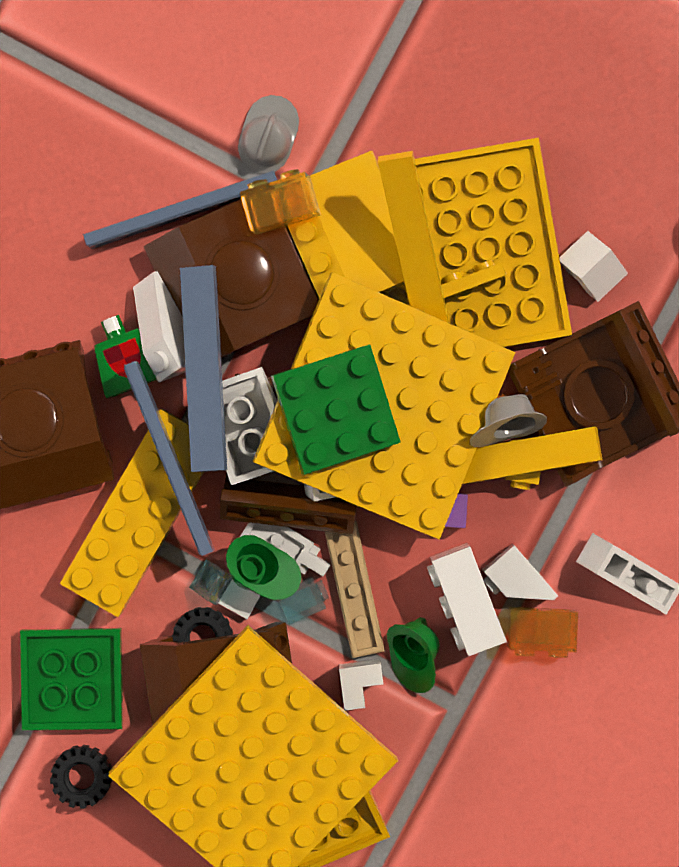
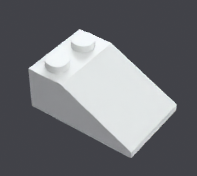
(247, 411)

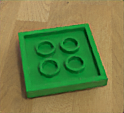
(335, 409)
(71, 679)

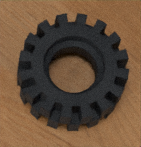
(197, 617)
(64, 787)

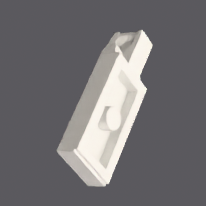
(292, 543)

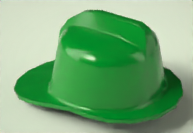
(262, 568)
(413, 654)

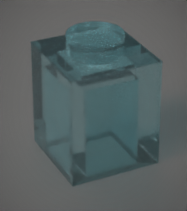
(305, 601)

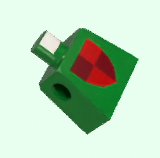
(116, 352)

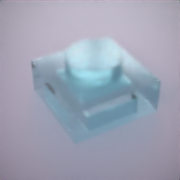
(211, 582)

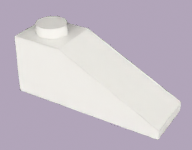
(160, 328)
(629, 573)

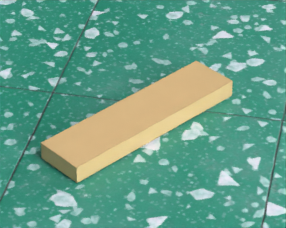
(355, 593)

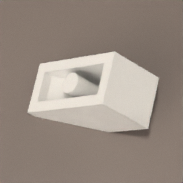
(516, 577)

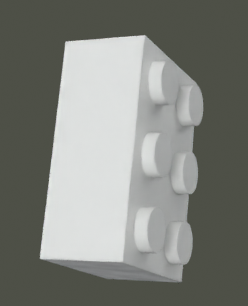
(466, 600)

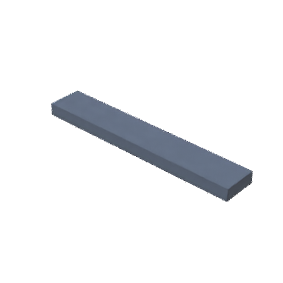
(171, 213)
(203, 368)
(169, 458)

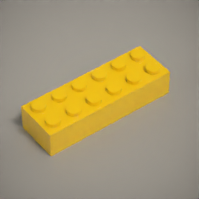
(131, 524)

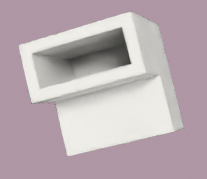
(593, 265)
(355, 677)

